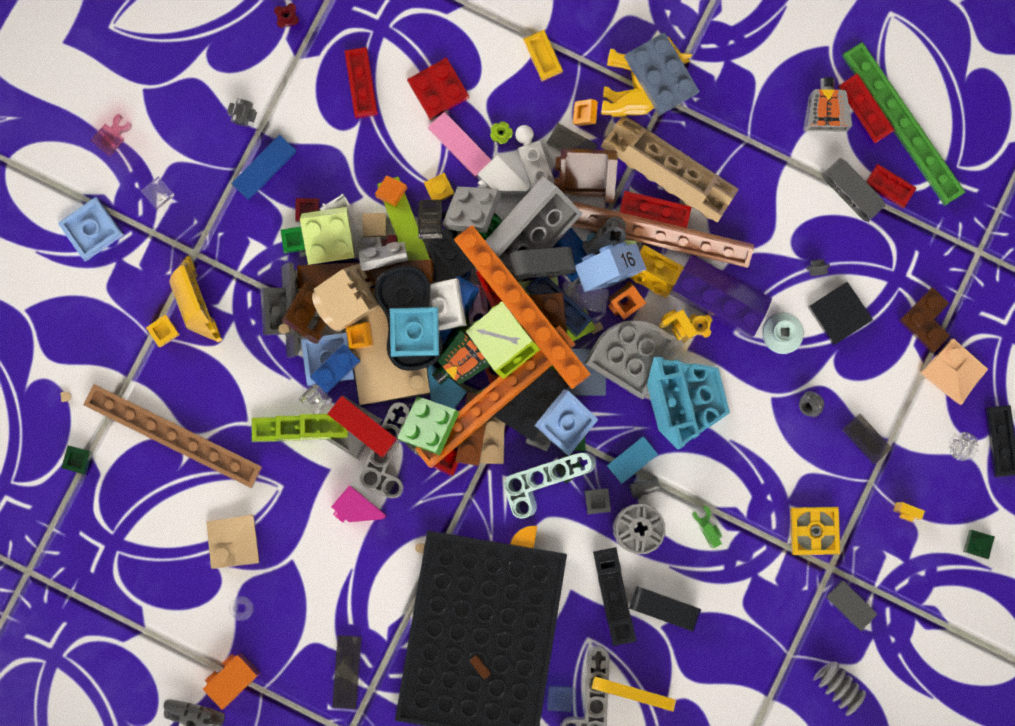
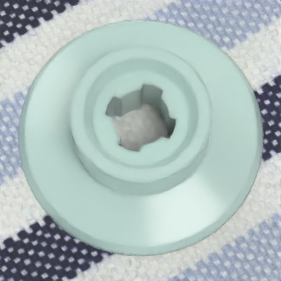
(772, 331)

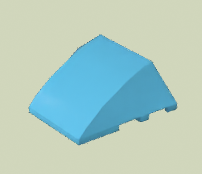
(685, 398)

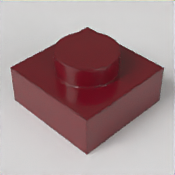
(305, 205)

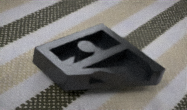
(448, 258)

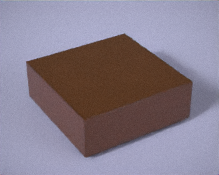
(479, 666)

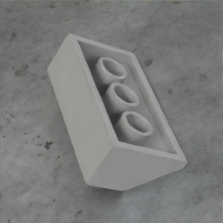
(534, 223)

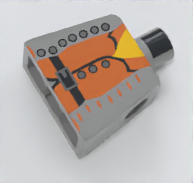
(827, 109)

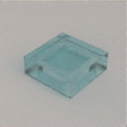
(559, 698)

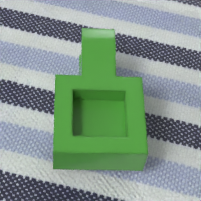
(711, 533)

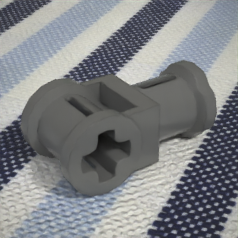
(611, 233)

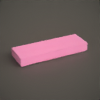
(459, 144)

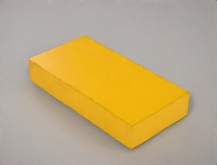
(542, 55)

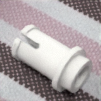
(339, 202)

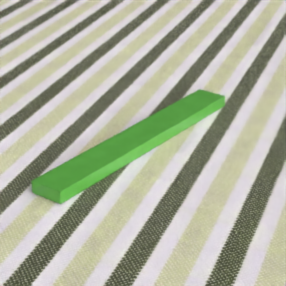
(905, 125)

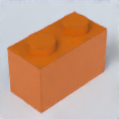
(231, 680)

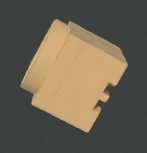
(345, 298)

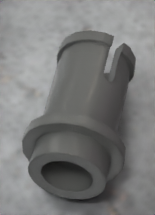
(644, 487)

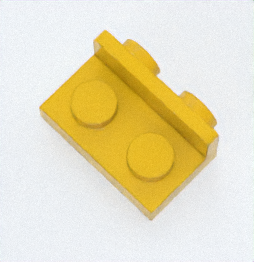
(660, 272)
(682, 327)

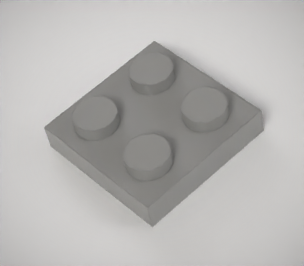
(471, 207)

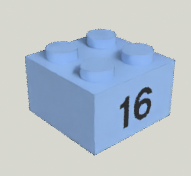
(610, 266)

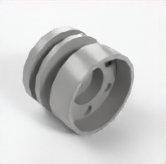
(627, 520)

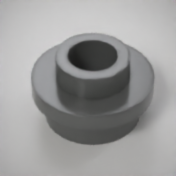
(818, 267)

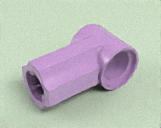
(479, 307)

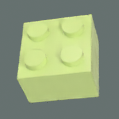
(327, 235)

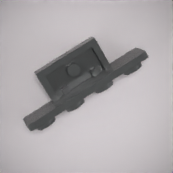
(275, 305)

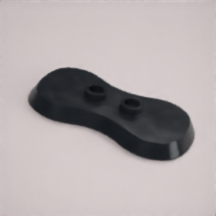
(405, 289)

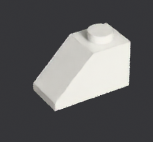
(501, 177)

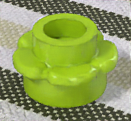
(507, 132)

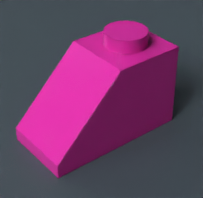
(355, 507)

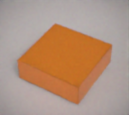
(391, 191)

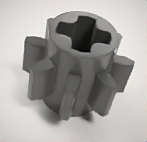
(242, 112)

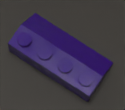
(721, 296)

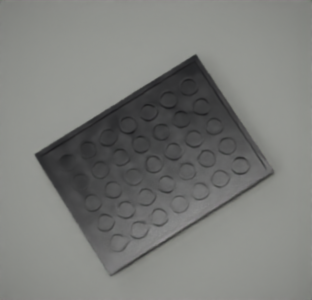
(487, 604)

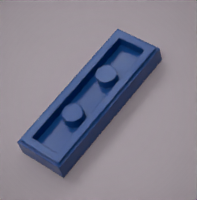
(264, 167)

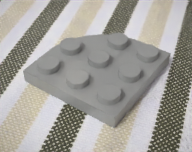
(627, 353)

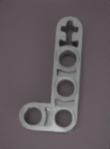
(381, 468)
(591, 717)

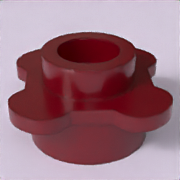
(288, 21)

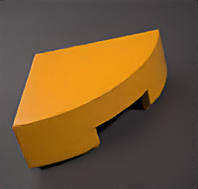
(525, 537)

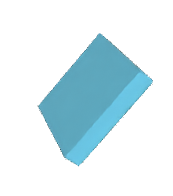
(414, 331)

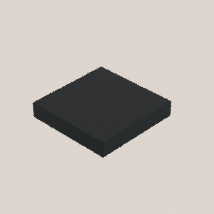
(840, 313)

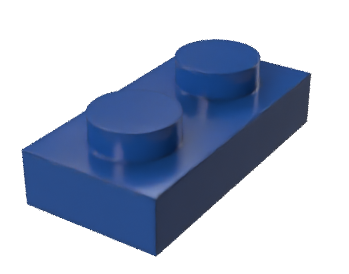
(335, 368)

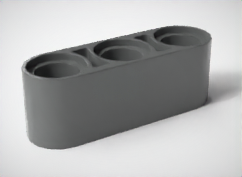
(853, 190)
(542, 262)

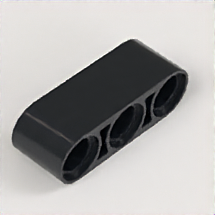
(665, 608)

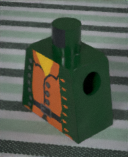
(459, 359)

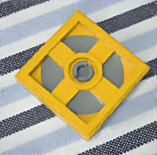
(815, 530)

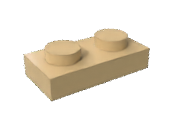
(493, 442)

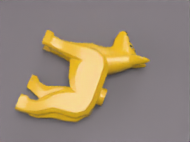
(630, 101)

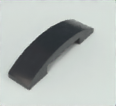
(614, 596)

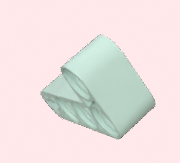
(550, 478)

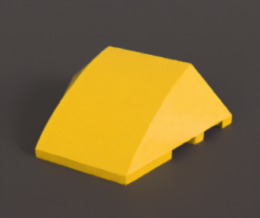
(191, 301)

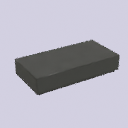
(851, 605)

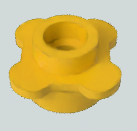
(705, 321)

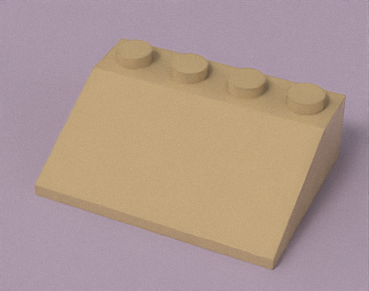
(377, 376)

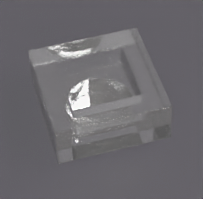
(157, 193)
(315, 399)

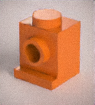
(633, 303)

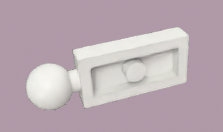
(532, 156)

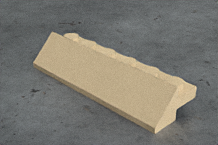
(670, 168)

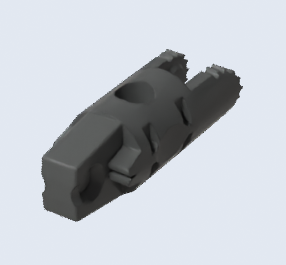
(192, 714)

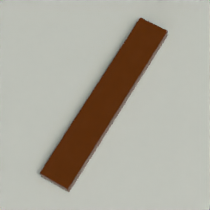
(321, 272)

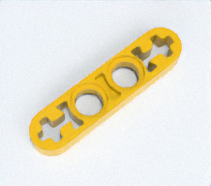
(633, 693)

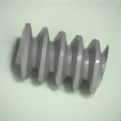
(841, 686)

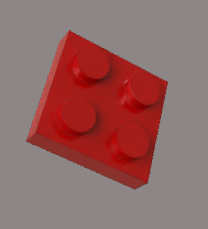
(438, 88)

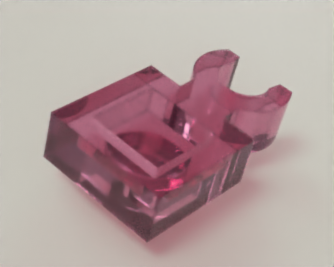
(109, 138)

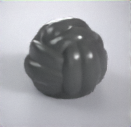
(811, 404)

